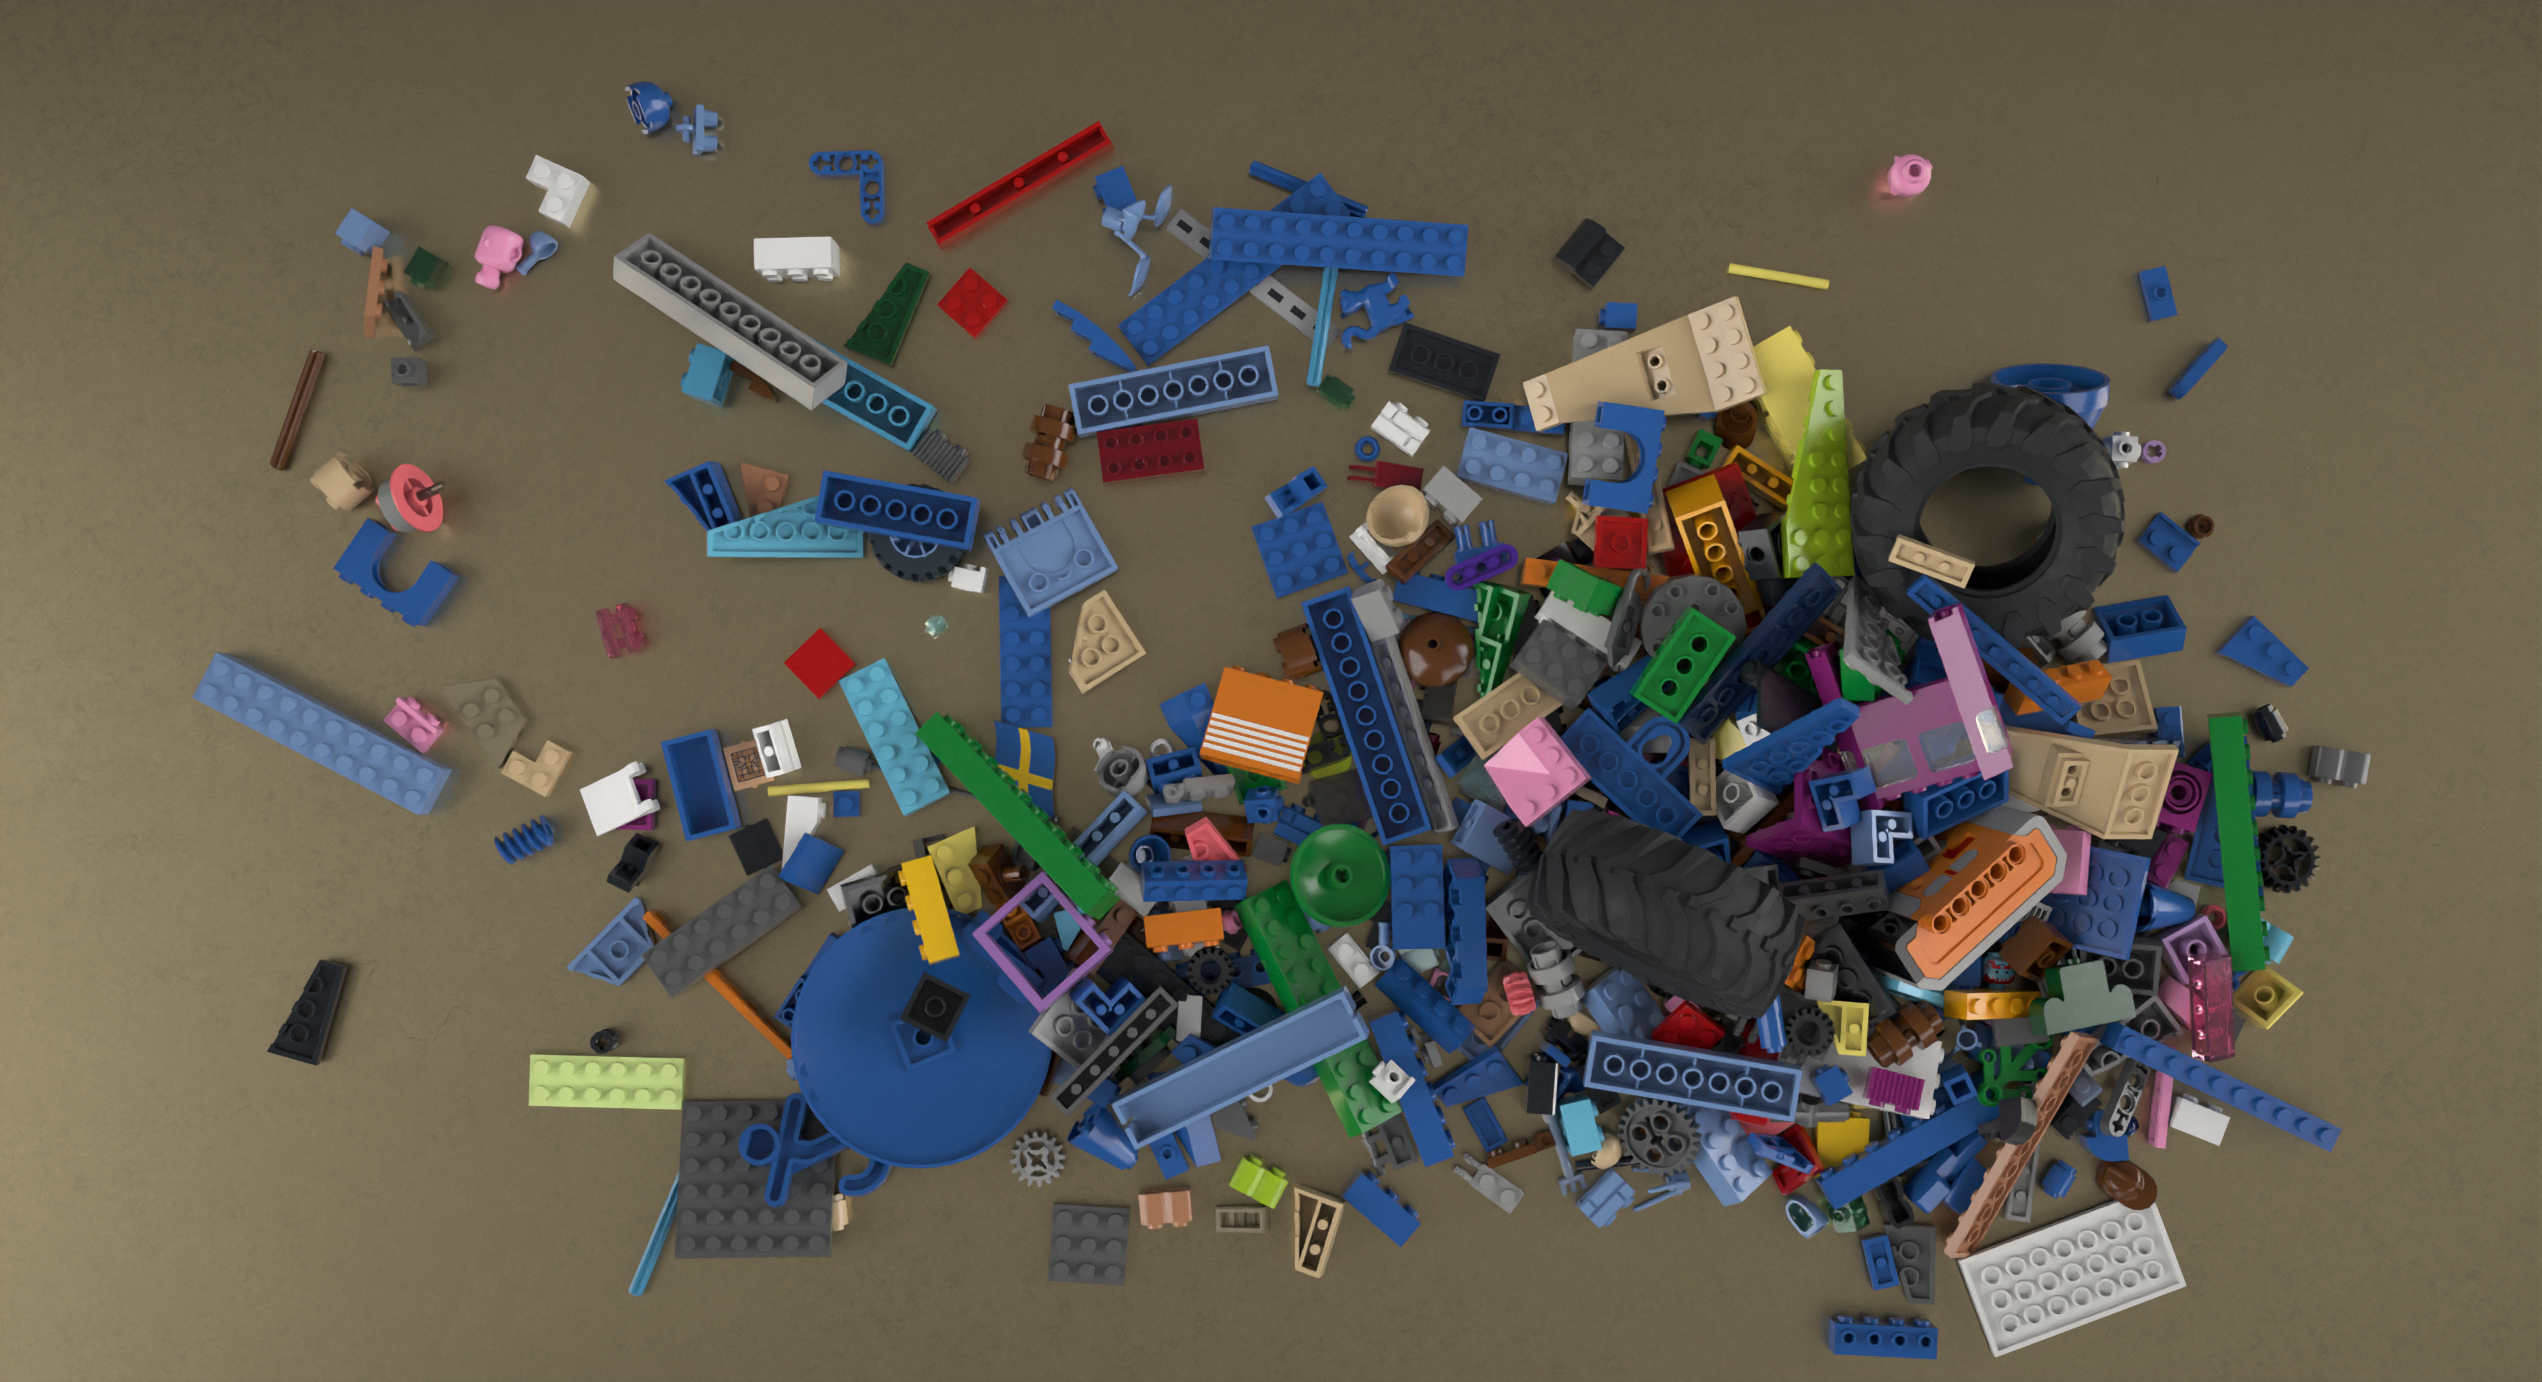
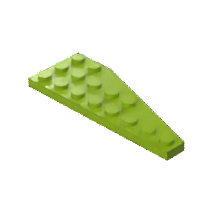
(1819, 503)

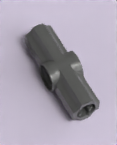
(1813, 1110)

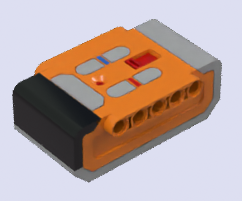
(1973, 894)

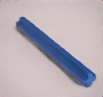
(1293, 183)

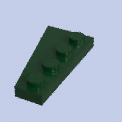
(886, 324)

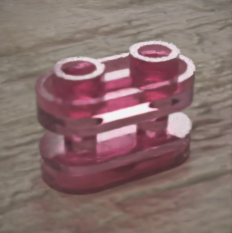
(626, 617)

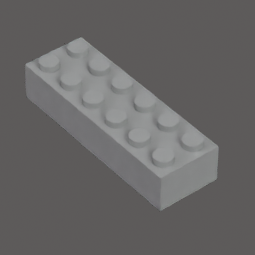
(1594, 450)

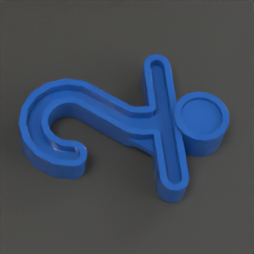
(791, 1153)

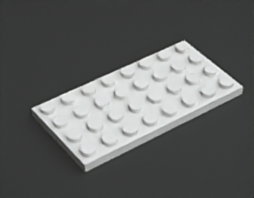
(2070, 1274)

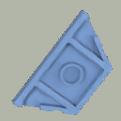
(618, 947)

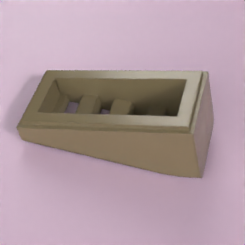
(1253, 1227)

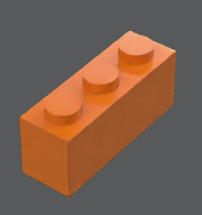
(1184, 929)

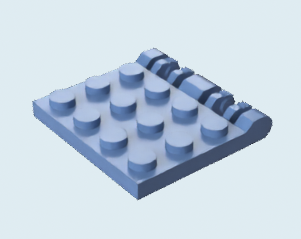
(1053, 555)

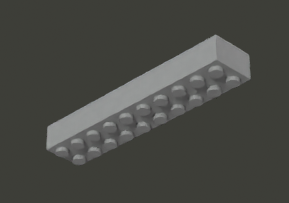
(730, 320)

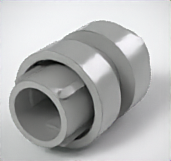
(2079, 640)
(1553, 971)

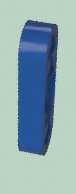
(2198, 368)

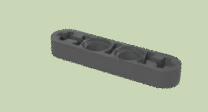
(2131, 1094)

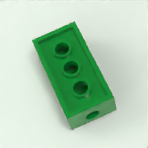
(1690, 680)

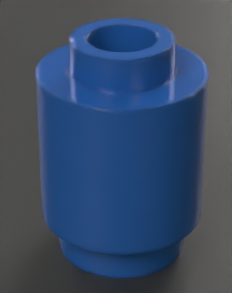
(2059, 1179)

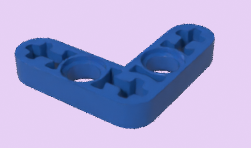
(866, 175)

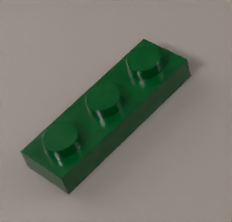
(1144, 1052)

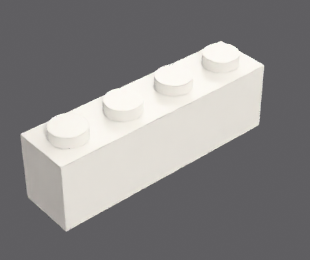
(1583, 628)

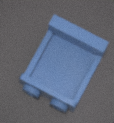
(1477, 836)

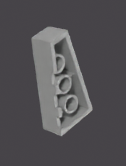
(2151, 1020)

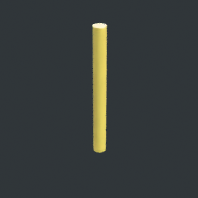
(1778, 276)
(819, 787)

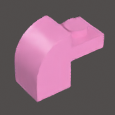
(2177, 1000)

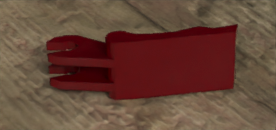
(1389, 475)

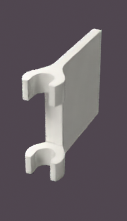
(616, 799)

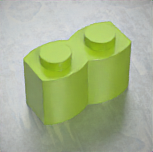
(1259, 1181)

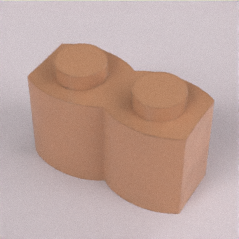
(1165, 1206)

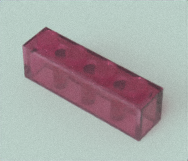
(2211, 1007)

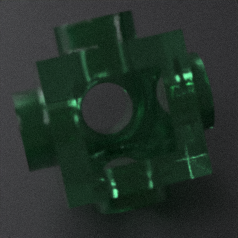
(1850, 1216)

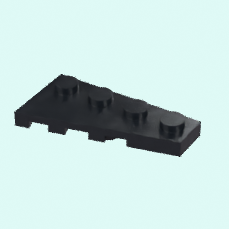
(311, 1017)

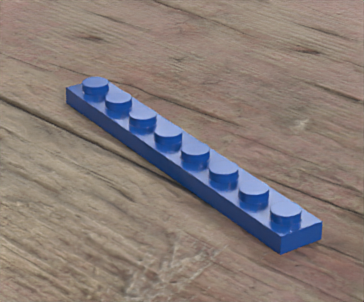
(2001, 654)

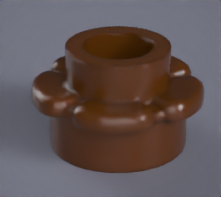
(2208, 526)

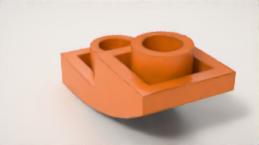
(1021, 928)

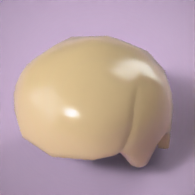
(1610, 1151)

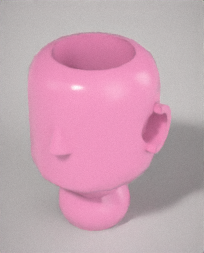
(1909, 175)
(497, 252)

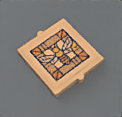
(745, 765)

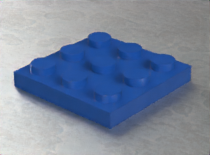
(1299, 550)

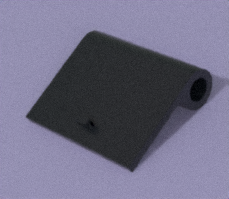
(1778, 697)

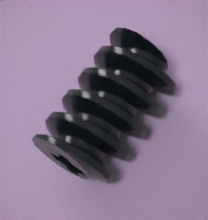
(1518, 845)

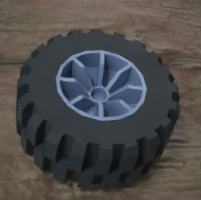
(914, 559)

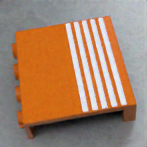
(1261, 724)

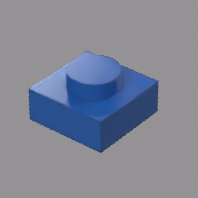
(847, 803)

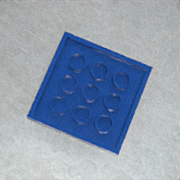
(2109, 912)

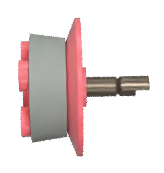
(411, 500)

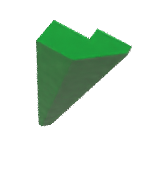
(1499, 621)

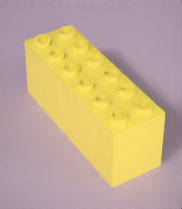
(1788, 381)

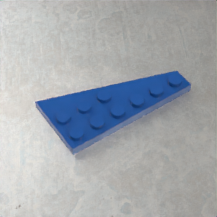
(1793, 748)
(2205, 856)

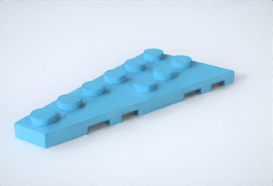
(784, 534)

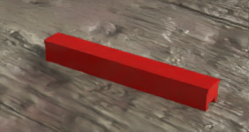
(1019, 185)

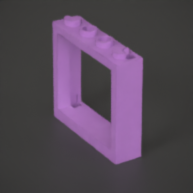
(1009, 967)

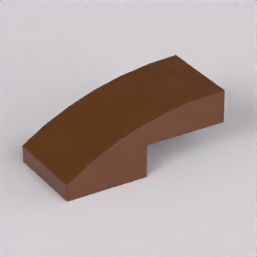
(757, 384)

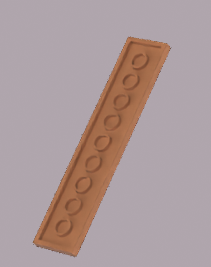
(2012, 1159)

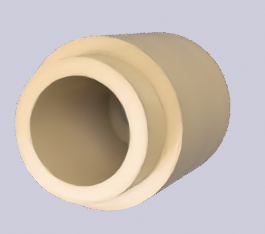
(840, 1213)

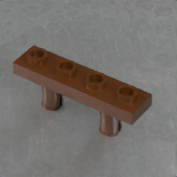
(1741, 853)

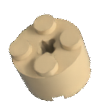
(342, 482)

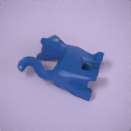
(1378, 309)

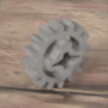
(1028, 1151)

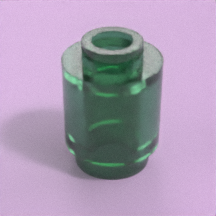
(1336, 392)

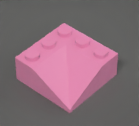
(1536, 771)

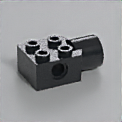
(1764, 558)

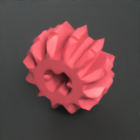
(1519, 993)

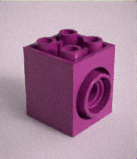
(2183, 799)

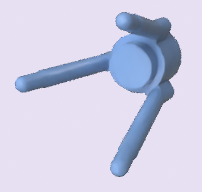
(1675, 1184)

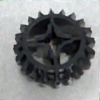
(2294, 877)

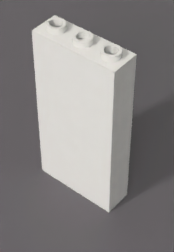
(1922, 1066)

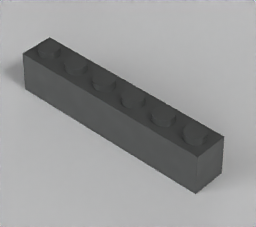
(1113, 1051)

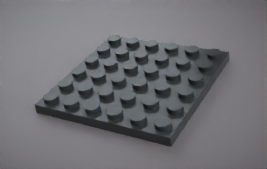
(723, 1195)

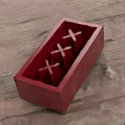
(1150, 452)

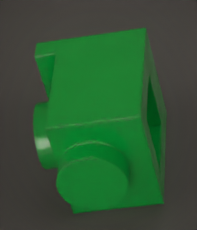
(1706, 441)

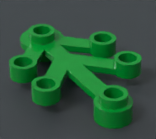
(2008, 1072)

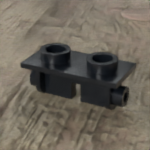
(1557, 1035)

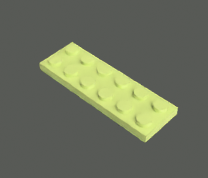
(606, 1081)

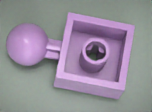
(2179, 937)

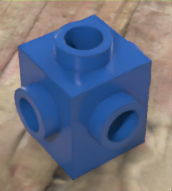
(1263, 804)

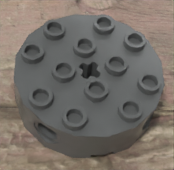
(1703, 594)

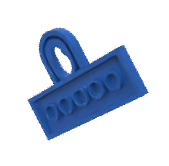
(1627, 777)

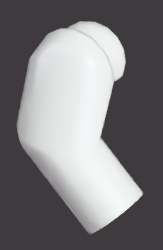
(1102, 747)

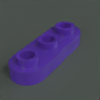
(1493, 566)

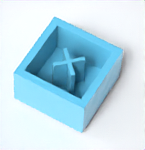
(1579, 1125)

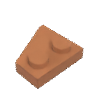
(763, 488)

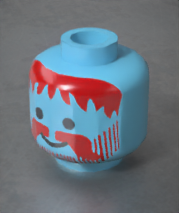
(1996, 971)

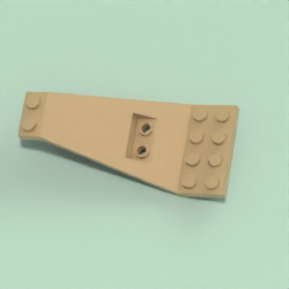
(1701, 358)
(2108, 789)

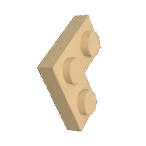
(538, 774)

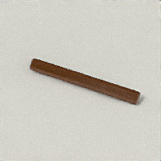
(296, 410)

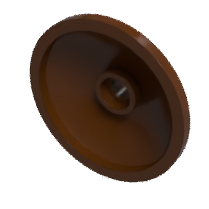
(1445, 662)

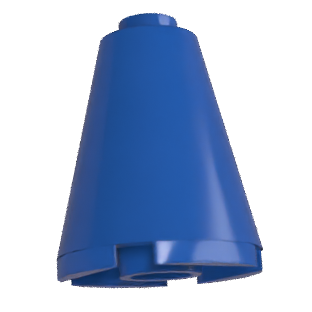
(2163, 908)
(1103, 1138)

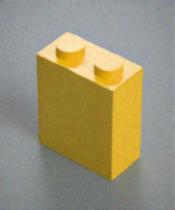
(1839, 1139)

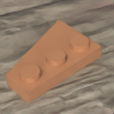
(376, 288)

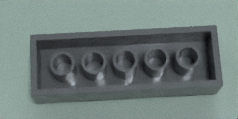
(721, 931)

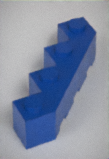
(1467, 925)

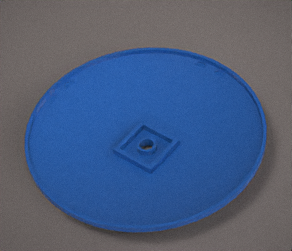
(882, 1087)

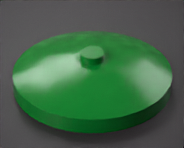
(1340, 875)

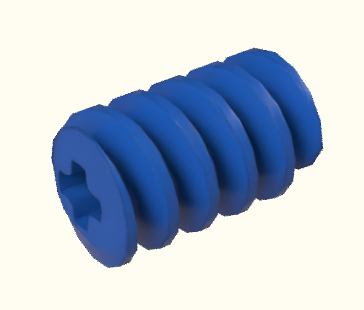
(525, 842)

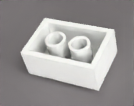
(796, 258)

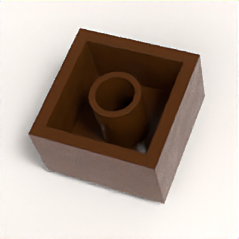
(2035, 948)

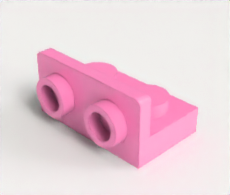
(413, 724)

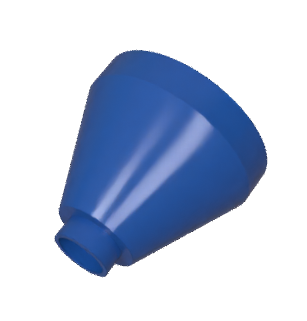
(2076, 386)

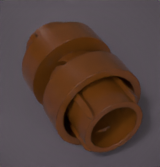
(1052, 431)
(1914, 1027)

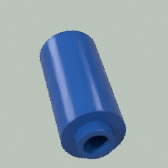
(1772, 1028)

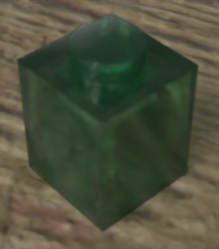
(425, 269)

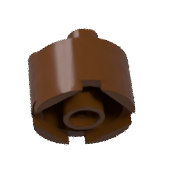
(1298, 652)

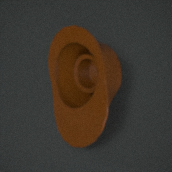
(1737, 425)
(2127, 1184)

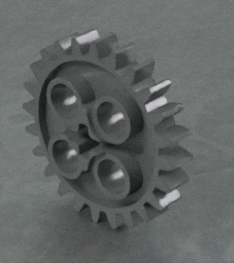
(1659, 1135)

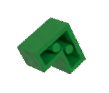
(1587, 590)

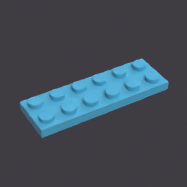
(892, 737)

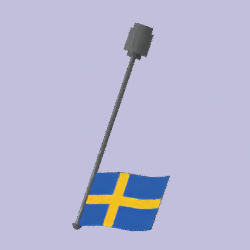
(1020, 752)

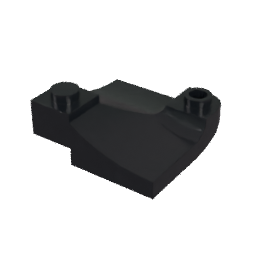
(873, 896)

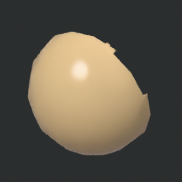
(1398, 516)

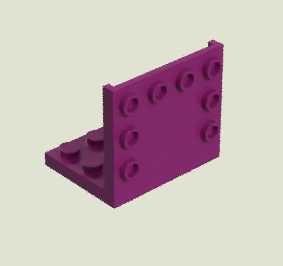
(1804, 833)

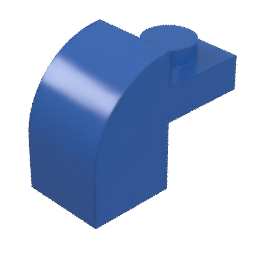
(1296, 492)
(2101, 1145)

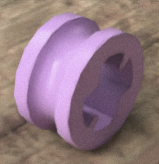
(2162, 451)

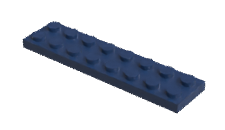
(1765, 643)

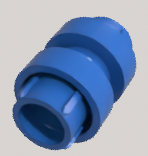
(2282, 794)

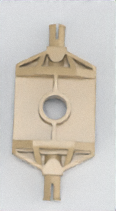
(1585, 520)

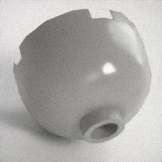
(1123, 771)

